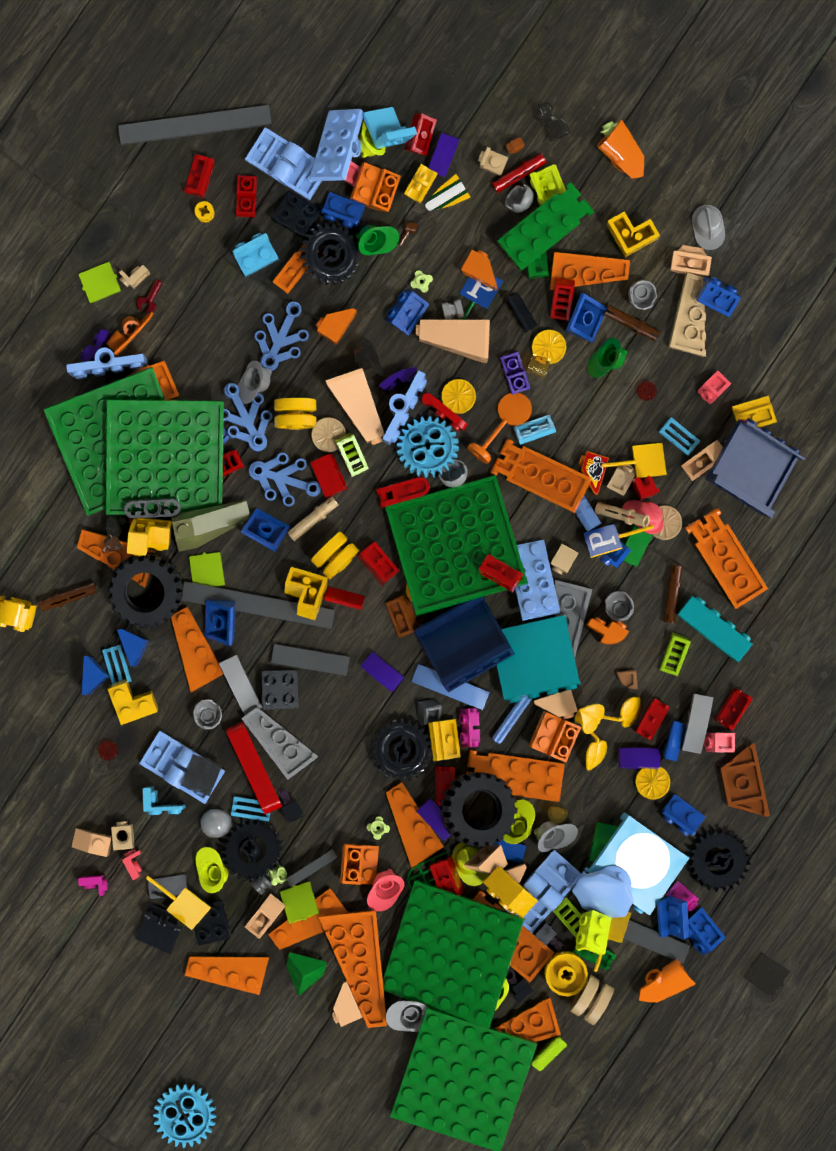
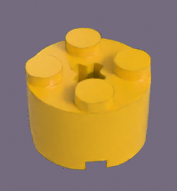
(17, 613)

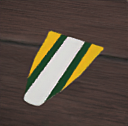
(448, 194)

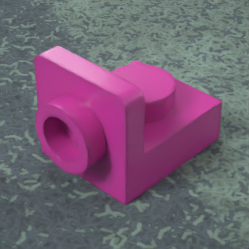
(91, 881)
(681, 892)

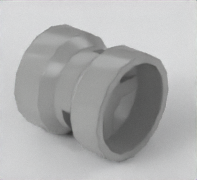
(451, 310)

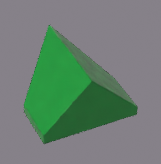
(304, 971)

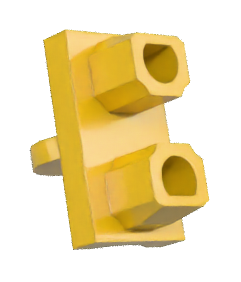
(420, 183)

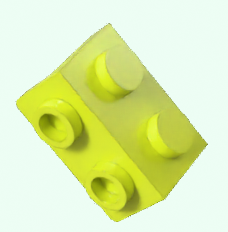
(547, 183)
(593, 932)

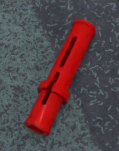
(518, 173)

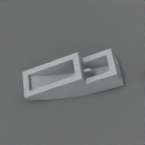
(240, 684)
(697, 723)

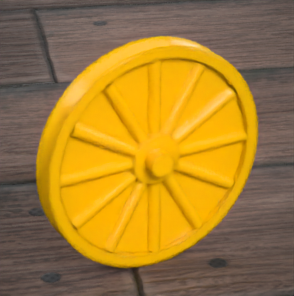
(549, 345)
(459, 396)
(652, 783)

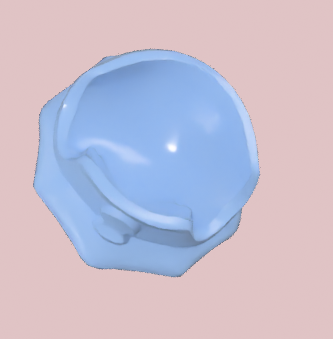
(605, 891)

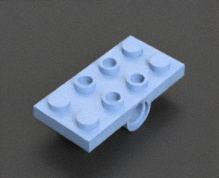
(337, 145)
(284, 163)
(98, 368)
(401, 415)
(539, 595)
(170, 760)
(549, 886)

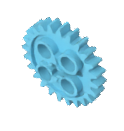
(431, 463)
(169, 1123)

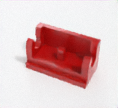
(199, 176)
(329, 475)
(644, 489)
(378, 563)
(500, 573)
(733, 709)
(652, 719)
(443, 777)
(447, 876)

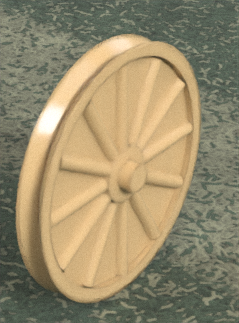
(326, 432)
(672, 523)

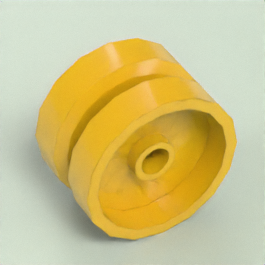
(295, 413)
(332, 553)
(569, 984)

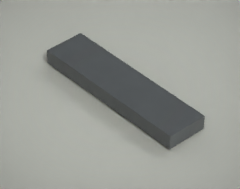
(310, 660)
(650, 939)

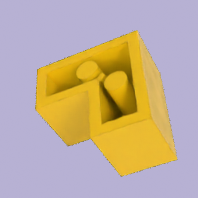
(630, 238)
(147, 534)
(308, 588)
(129, 706)
(512, 894)

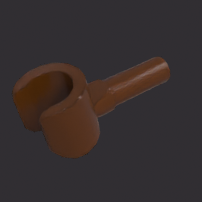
(410, 227)

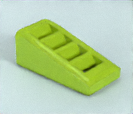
(347, 438)
(686, 640)
(565, 901)

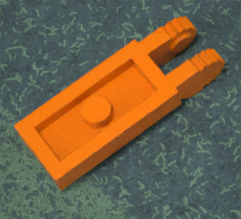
(291, 272)

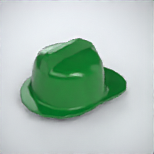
(377, 239)
(607, 357)

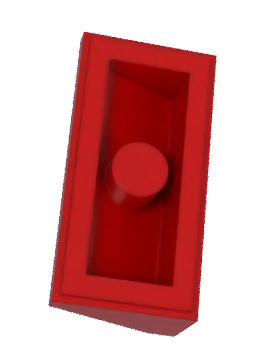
(421, 141)
(344, 598)

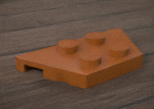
(744, 782)

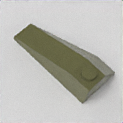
(203, 525)

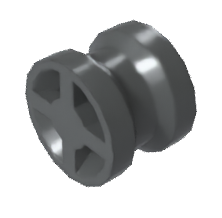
(261, 885)

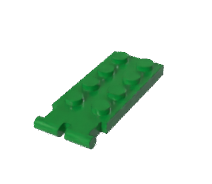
(544, 227)

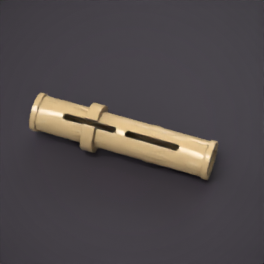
(604, 509)
(314, 517)

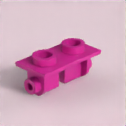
(468, 718)

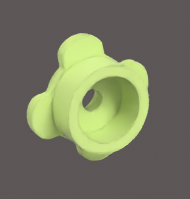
(608, 128)
(421, 286)
(383, 828)
(278, 876)

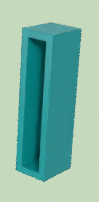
(714, 629)

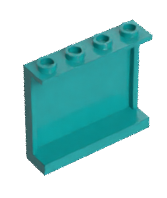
(541, 660)

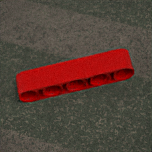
(253, 768)

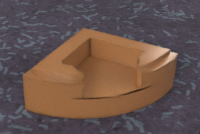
(628, 679)

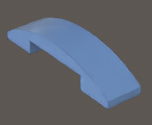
(465, 693)

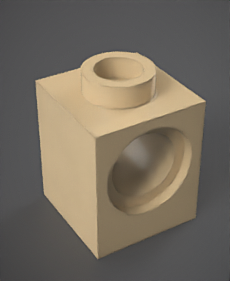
(563, 559)
(119, 844)

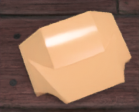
(691, 260)

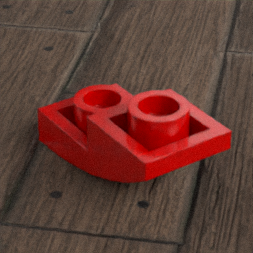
(246, 196)

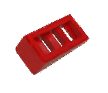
(562, 286)
(234, 453)

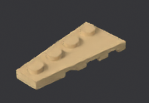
(689, 323)

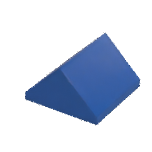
(586, 318)
(265, 529)
(220, 621)
(133, 646)
(93, 675)

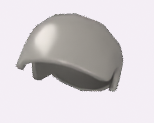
(519, 198)
(642, 294)
(455, 475)
(619, 606)
(207, 714)
(216, 823)

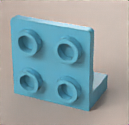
(386, 129)
(255, 254)
(150, 797)

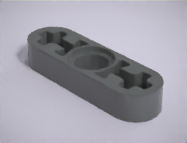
(166, 502)
(311, 868)

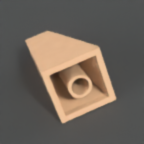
(460, 337)
(357, 402)

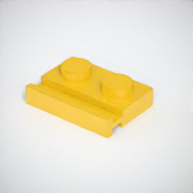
(756, 410)
(444, 740)

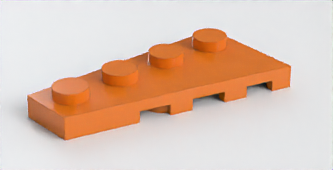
(588, 269)
(197, 656)
(415, 833)
(289, 934)
(534, 1023)

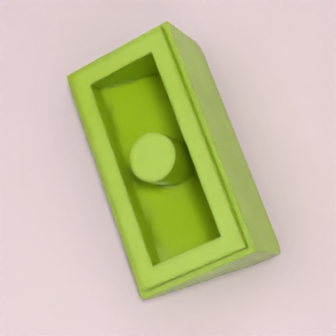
(548, 1053)

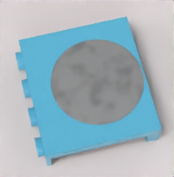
(646, 859)

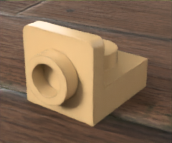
(492, 161)
(137, 276)
(621, 479)

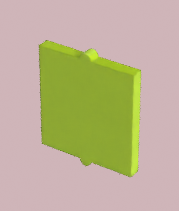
(99, 282)
(207, 569)
(299, 902)

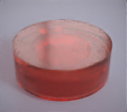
(646, 391)
(108, 750)

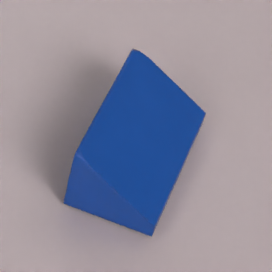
(674, 741)
(513, 852)

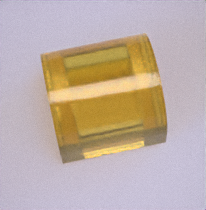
(538, 365)
(556, 814)

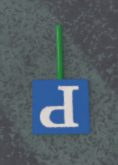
(478, 294)

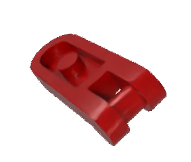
(444, 412)
(403, 491)

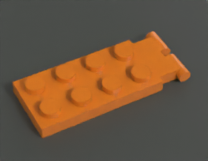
(542, 476)
(726, 559)
(524, 775)
(529, 953)

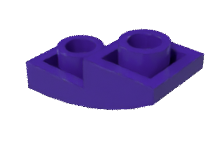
(443, 154)
(100, 340)
(514, 372)
(406, 375)
(382, 671)
(639, 758)
(431, 814)

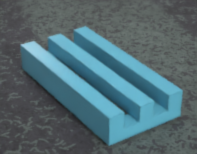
(535, 430)
(673, 441)
(123, 660)
(235, 806)

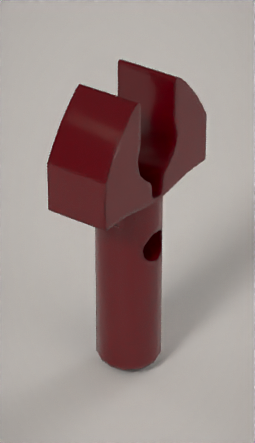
(150, 298)

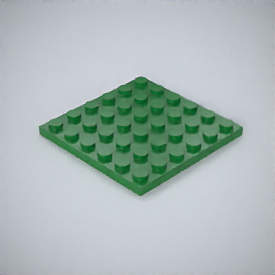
(82, 429)
(164, 453)
(446, 540)
(452, 953)
(463, 1079)

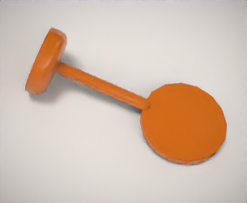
(512, 410)

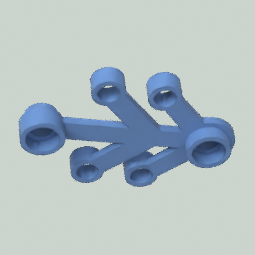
(280, 339)
(246, 419)
(281, 478)

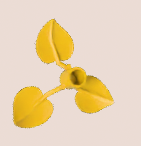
(590, 717)

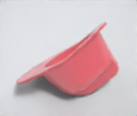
(649, 509)
(385, 890)

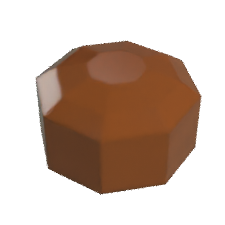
(515, 145)

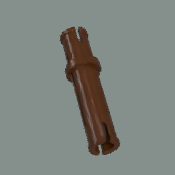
(632, 323)
(673, 593)
(68, 596)

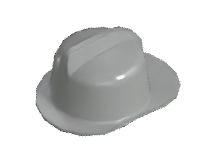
(708, 227)
(253, 381)
(554, 836)
(405, 1015)

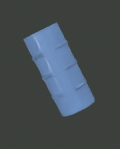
(587, 515)

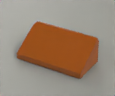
(402, 615)

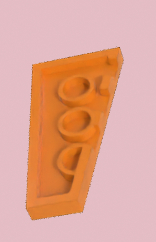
(93, 545)
(229, 971)

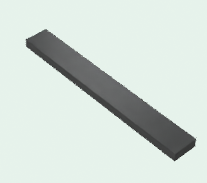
(195, 125)
(256, 604)

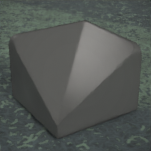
(429, 711)

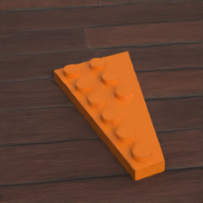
(358, 954)

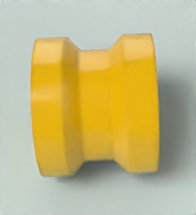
(204, 214)

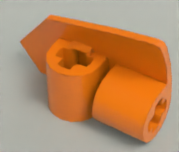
(623, 151)
(120, 340)
(665, 982)

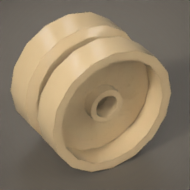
(592, 999)

